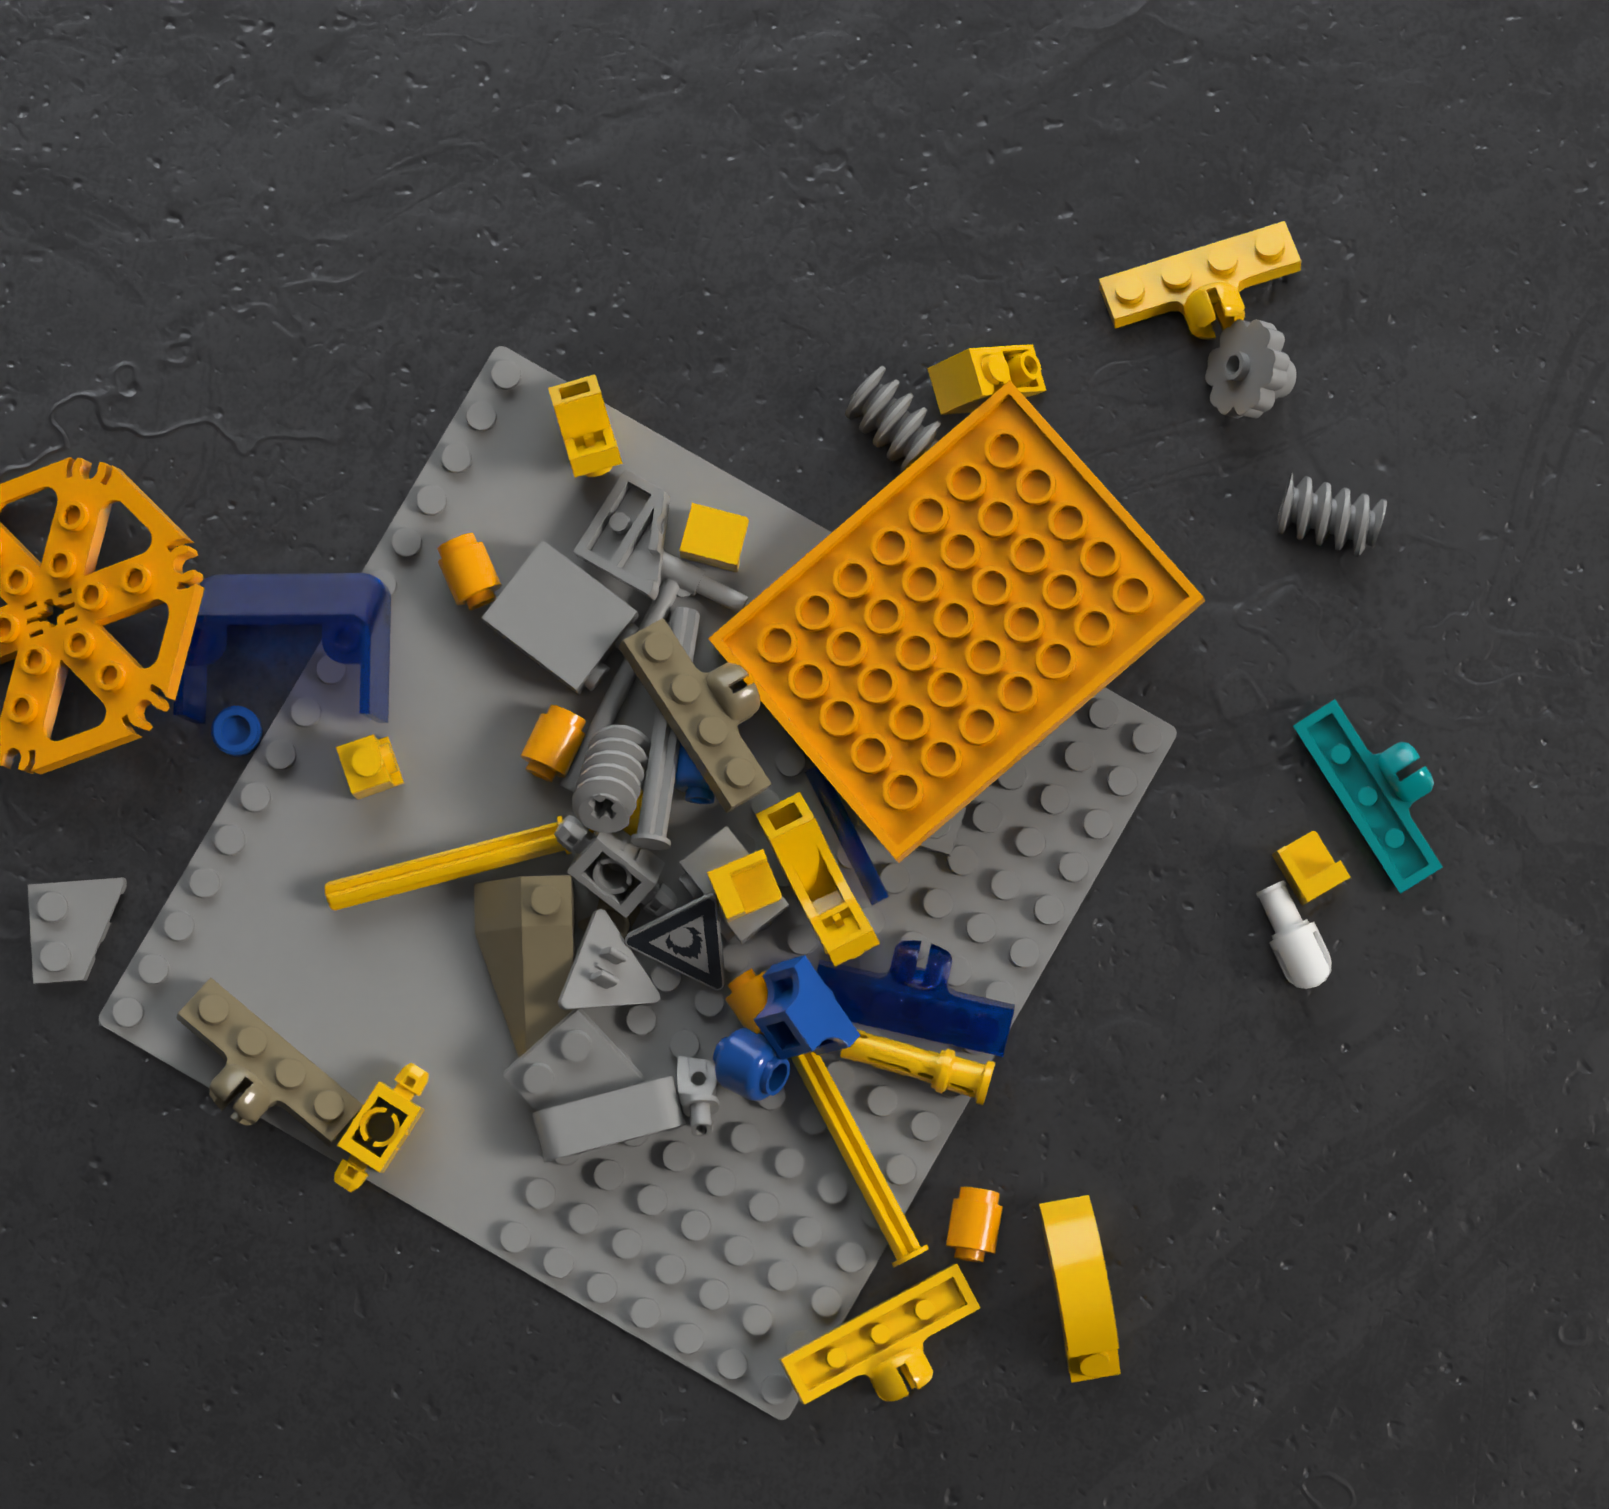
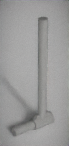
(676, 579)

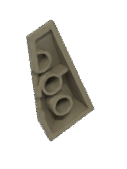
(528, 948)

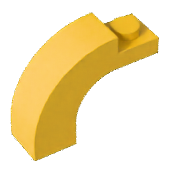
(816, 879)
(1081, 1288)

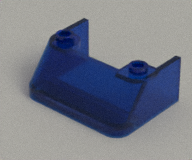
(347, 605)

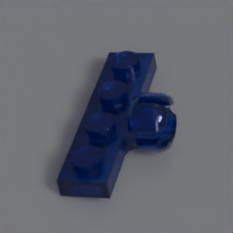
(920, 1001)

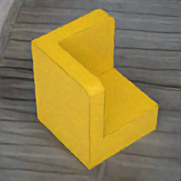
(714, 537)
(1309, 867)
(745, 885)

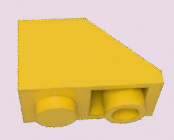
(977, 373)

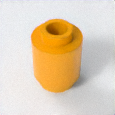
(468, 571)
(553, 743)
(748, 998)
(974, 1224)

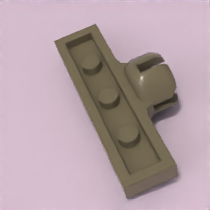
(701, 711)
(264, 1067)

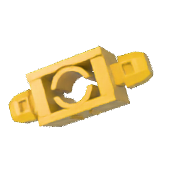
(352, 1172)

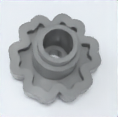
(1249, 369)

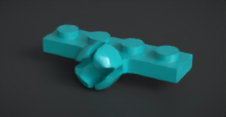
(1374, 792)

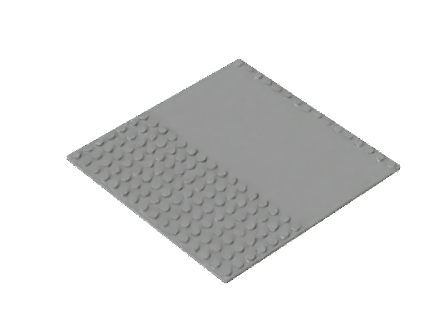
(687, 1241)

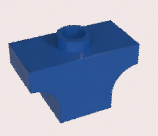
(802, 1012)

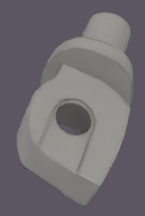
(695, 1100)

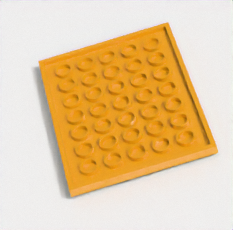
(956, 620)

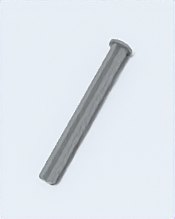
(664, 753)

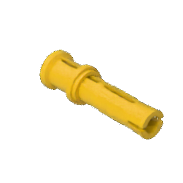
(941, 1069)

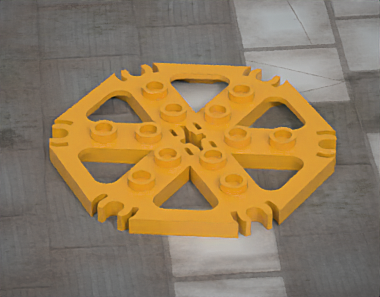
(97, 599)

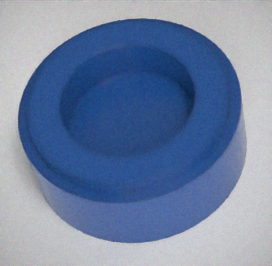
(236, 731)

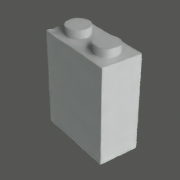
(561, 618)

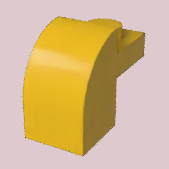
(585, 427)

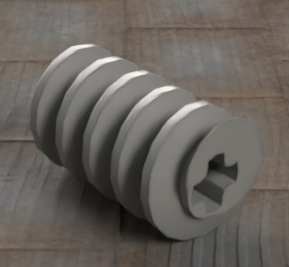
(891, 419)
(1330, 515)
(611, 778)

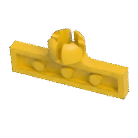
(1202, 280)
(883, 1340)

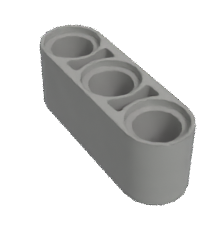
(608, 1119)

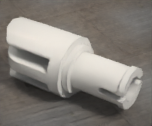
(1296, 941)

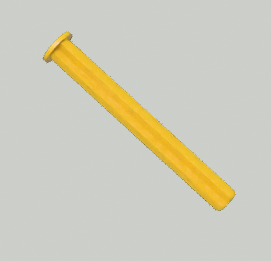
(443, 866)
(858, 1157)

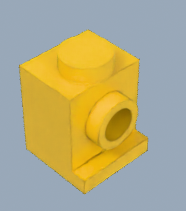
(369, 766)

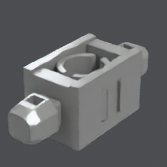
(613, 886)

